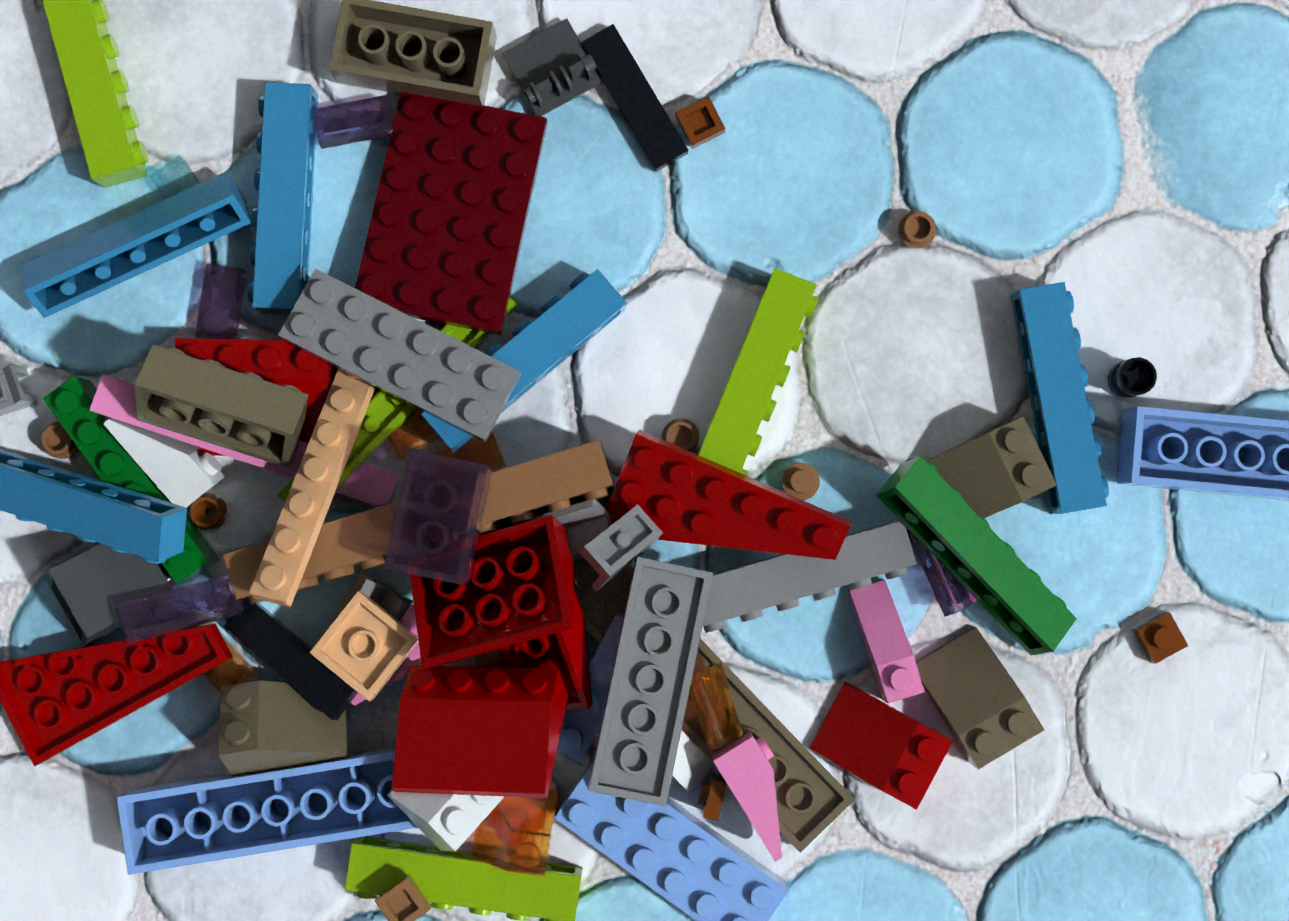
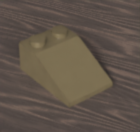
(996, 468)
(977, 698)
(275, 728)

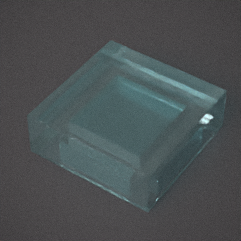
(174, 177)

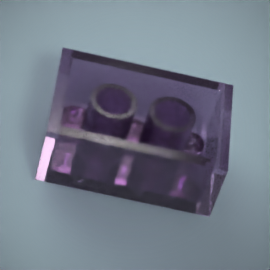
(438, 517)

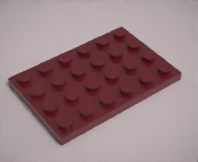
(451, 211)

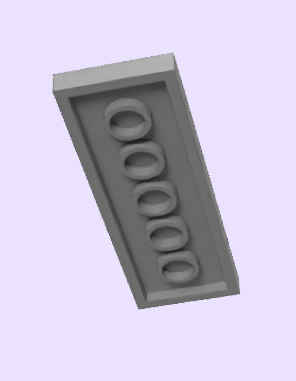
(400, 355)
(650, 681)

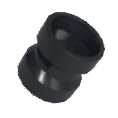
(1139, 376)

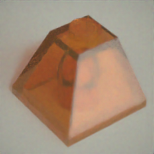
(517, 834)

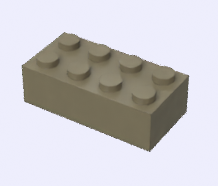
(413, 51)
(220, 405)

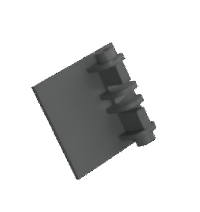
(552, 68)

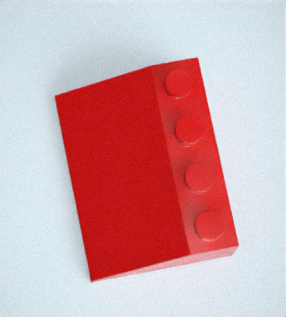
(273, 362)
(514, 594)
(479, 730)

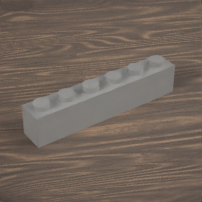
(787, 578)

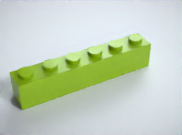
(97, 90)
(759, 370)
(463, 881)

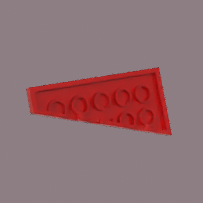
(719, 507)
(82, 690)

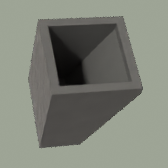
(97, 581)

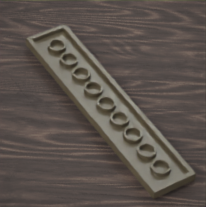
(804, 788)

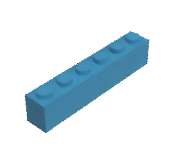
(285, 196)
(134, 244)
(548, 340)
(1059, 397)
(91, 509)

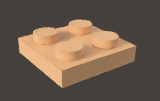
(365, 645)

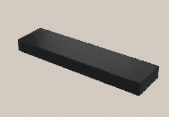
(635, 98)
(291, 658)

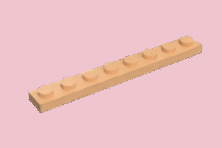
(312, 490)

